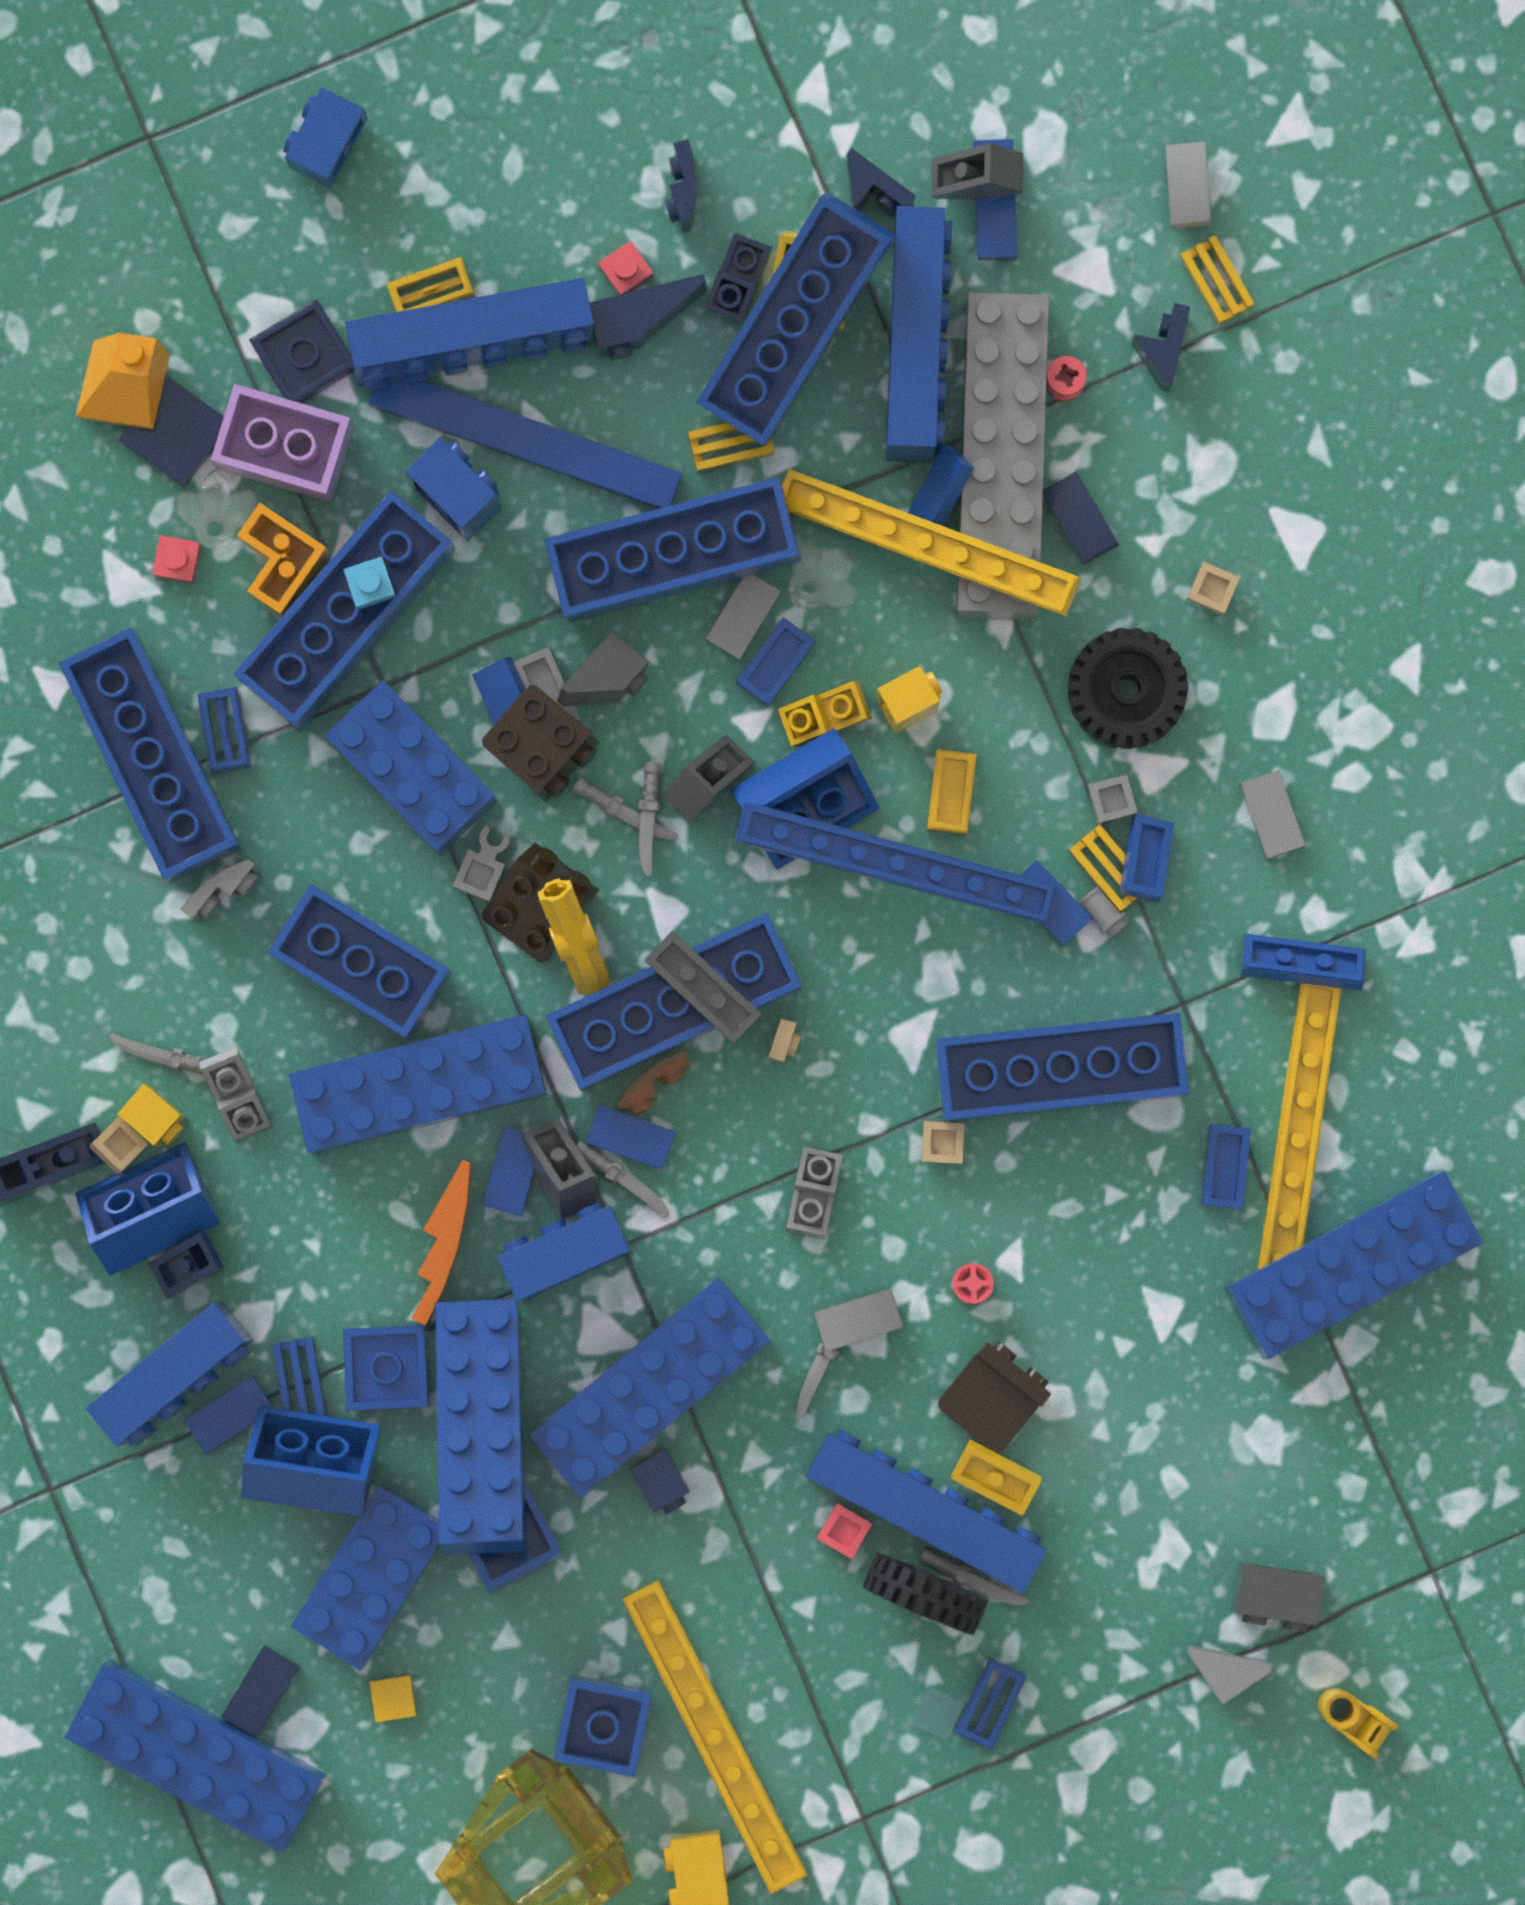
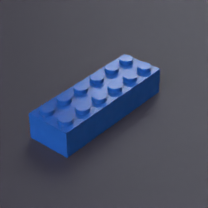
(796, 318)
(470, 333)
(915, 340)
(673, 550)
(324, 632)
(150, 756)
(649, 1017)
(1061, 1067)
(417, 1084)
(1353, 1265)
(649, 1387)
(480, 1427)
(195, 1755)

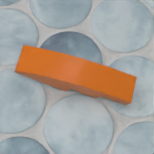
(448, 1226)

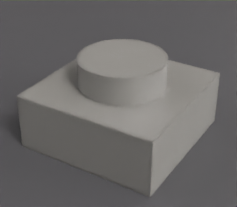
(1112, 799)

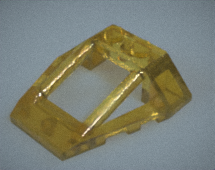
(537, 1782)

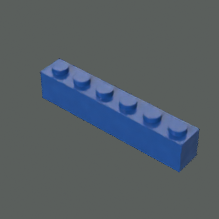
(926, 1512)

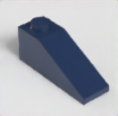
(635, 317)
(47, 1164)

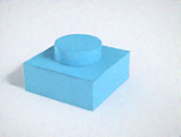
(369, 583)

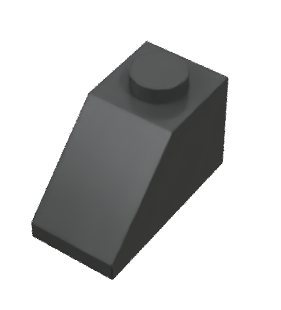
(978, 173)
(606, 675)
(707, 778)
(560, 1169)

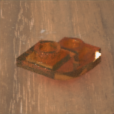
(643, 1091)

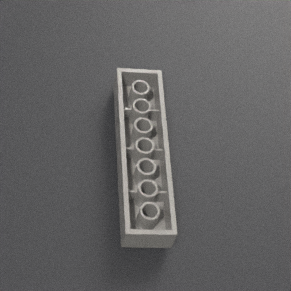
(1003, 438)

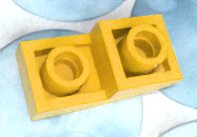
(822, 712)

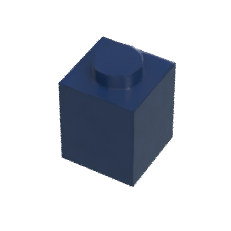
(661, 1482)

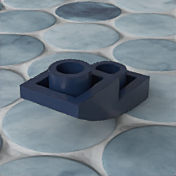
(683, 194)
(738, 277)
(1080, 518)

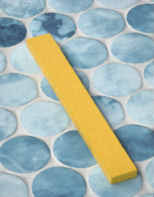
(930, 543)
(1300, 1121)
(715, 1737)

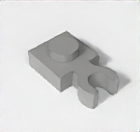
(480, 871)

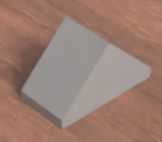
(1227, 1672)

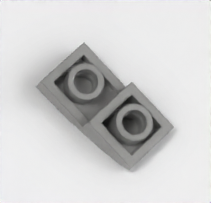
(1188, 185)
(233, 881)
(235, 1093)
(814, 1193)
(858, 1319)

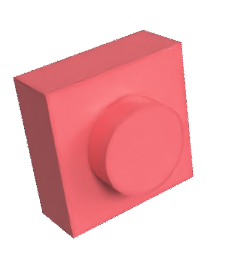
(626, 269)
(176, 559)
(844, 1530)

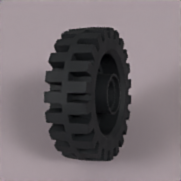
(1135, 657)
(925, 1594)

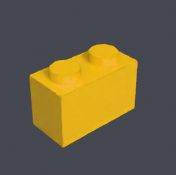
(909, 699)
(697, 1869)

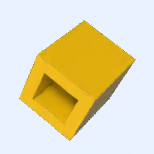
(152, 1116)

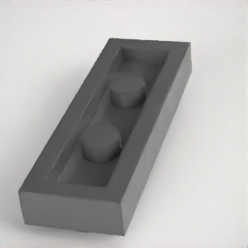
(703, 987)

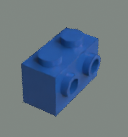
(324, 137)

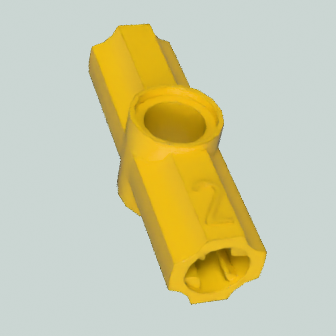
(574, 936)

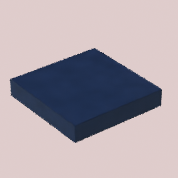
(303, 353)
(181, 434)

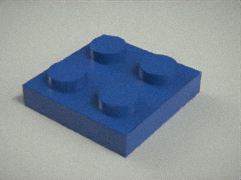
(386, 1367)

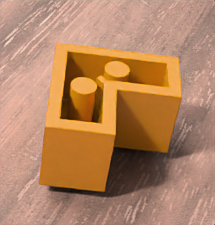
(291, 559)

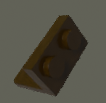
(540, 743)
(516, 903)
(994, 1396)

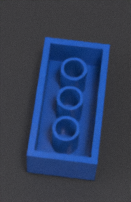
(411, 767)
(360, 962)
(170, 1374)
(370, 1577)

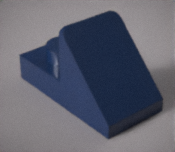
(869, 180)
(1162, 356)
(186, 1265)

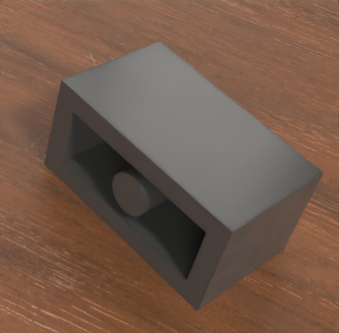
(1278, 1595)

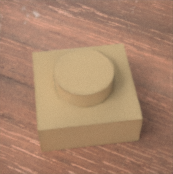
(1213, 588)
(785, 1042)
(943, 1142)
(118, 1145)

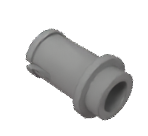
(1104, 913)

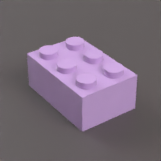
(282, 443)

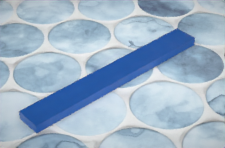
(529, 441)
(895, 863)

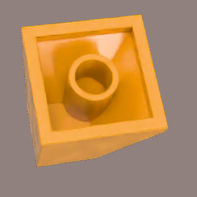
(124, 381)

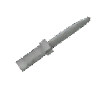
(648, 807)
(615, 808)
(174, 1059)
(614, 1171)
(814, 1377)
(962, 1575)

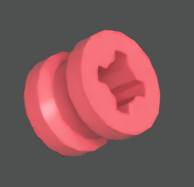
(1066, 386)
(977, 1282)

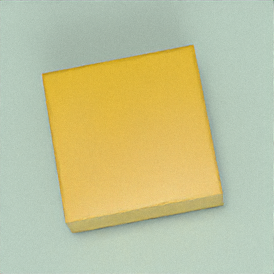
(393, 1698)

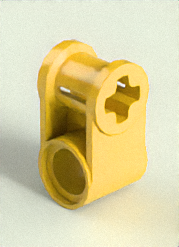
(1361, 1724)

